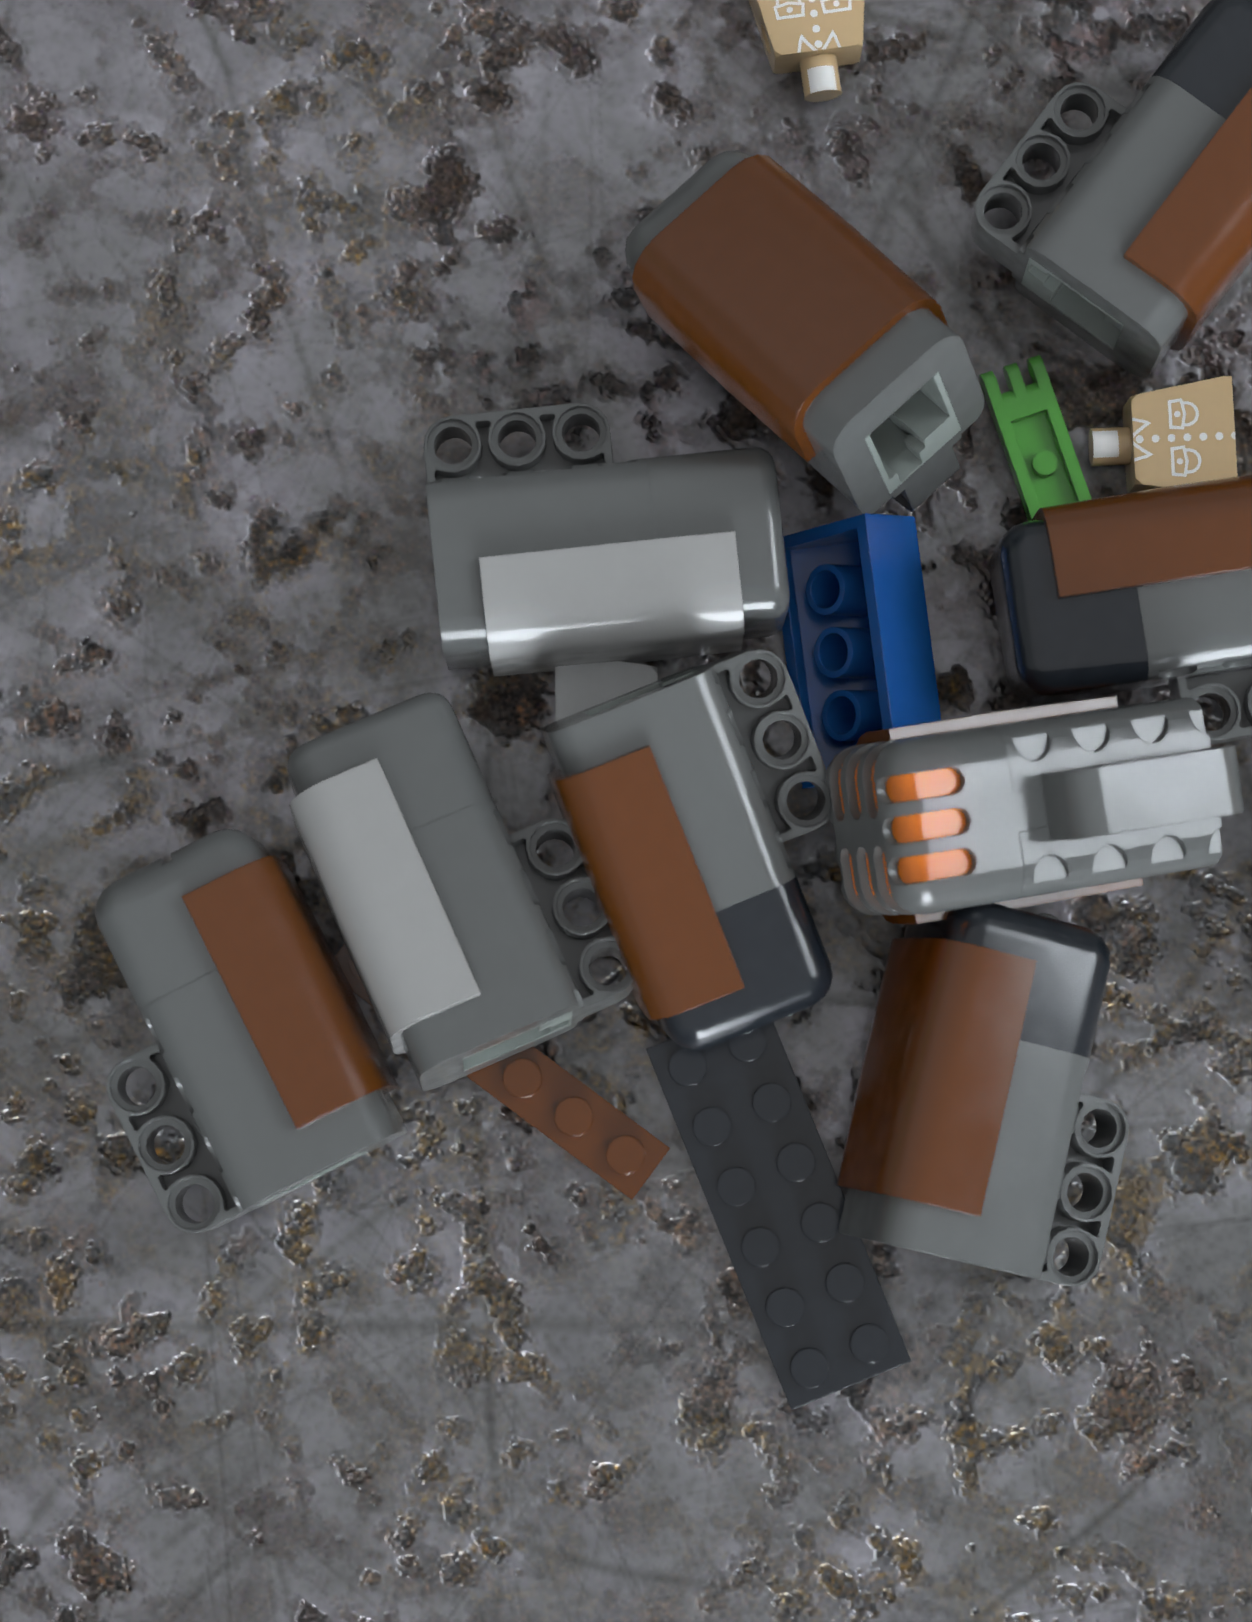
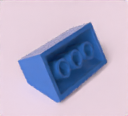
(858, 629)

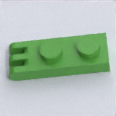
(1034, 438)

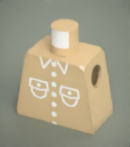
(812, 40)
(1172, 436)

